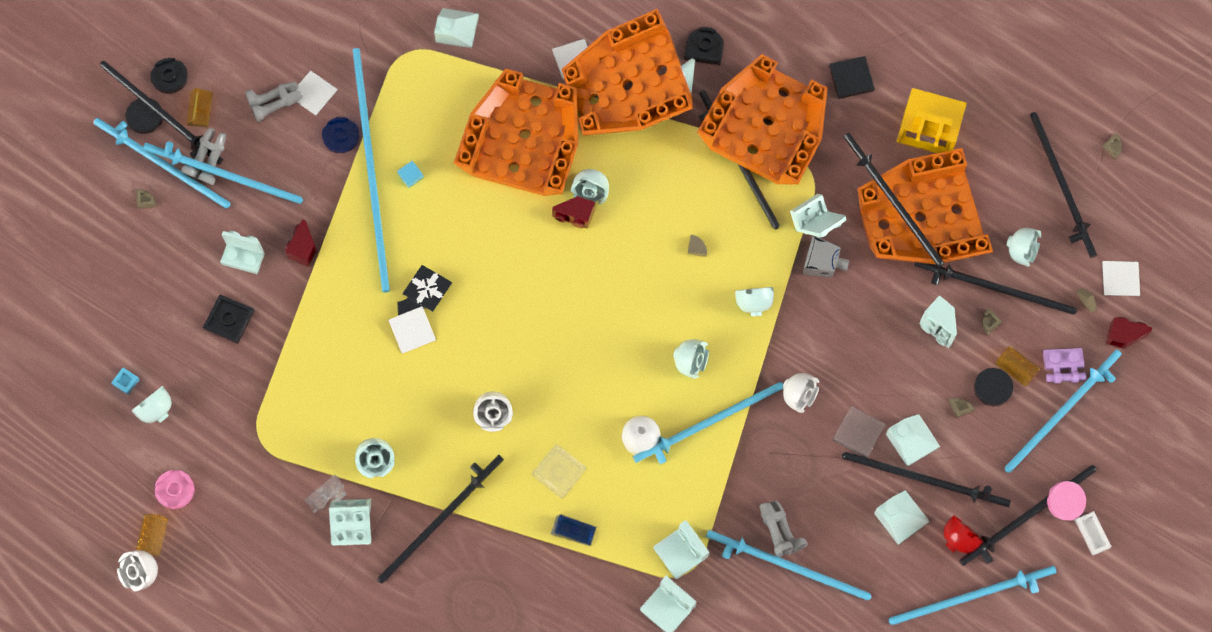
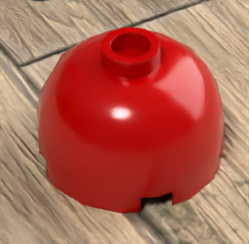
(960, 536)

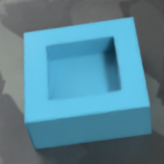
(410, 174)
(125, 381)

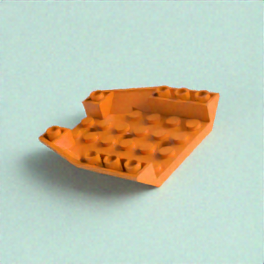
(624, 55)
(738, 124)
(494, 140)
(930, 188)

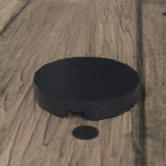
(169, 75)
(142, 118)
(993, 387)

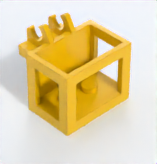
(932, 117)

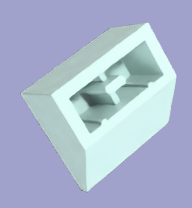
(940, 321)

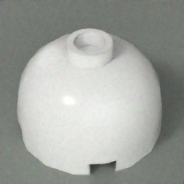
(800, 391)
(492, 411)
(640, 434)
(137, 570)

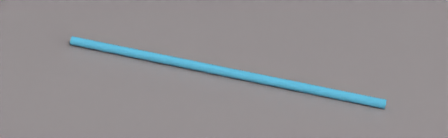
(371, 171)

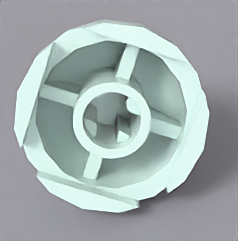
(591, 186)
(1024, 245)
(755, 300)
(691, 357)
(154, 407)
(374, 458)

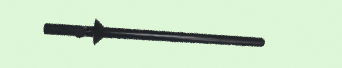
(195, 140)
(865, 161)
(747, 174)
(1080, 226)
(949, 272)
(475, 483)
(973, 493)
(989, 542)

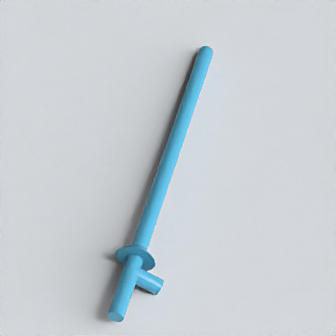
(122, 138)
(178, 157)
(1095, 376)
(666, 443)
(742, 547)
(1019, 580)

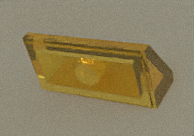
(199, 108)
(1017, 366)
(152, 534)

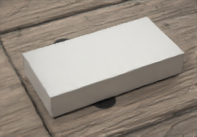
(1093, 533)

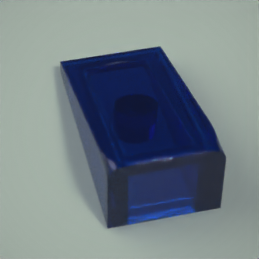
(573, 530)

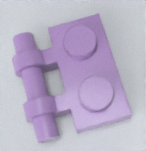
(1062, 360)

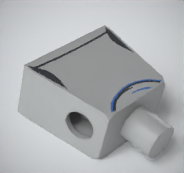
(823, 259)

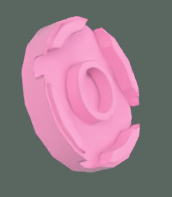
(174, 489)
(1066, 500)

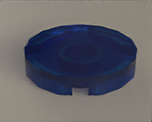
(340, 135)

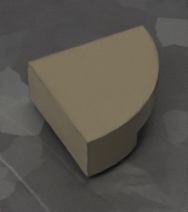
(1113, 146)
(145, 199)
(697, 247)
(1087, 299)
(990, 321)
(960, 407)

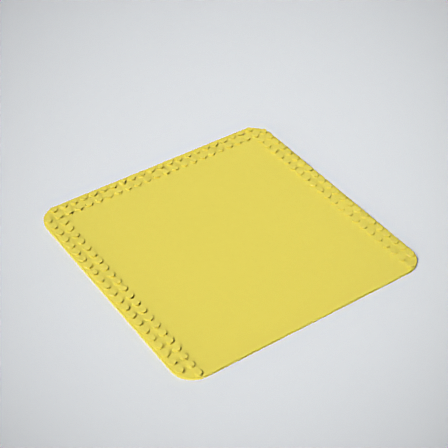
(537, 310)

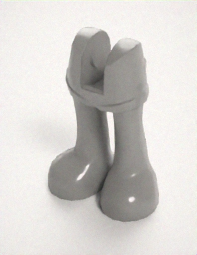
(287, 92)
(205, 145)
(774, 515)

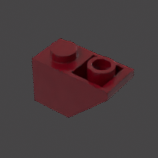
(575, 211)
(301, 246)
(1126, 333)

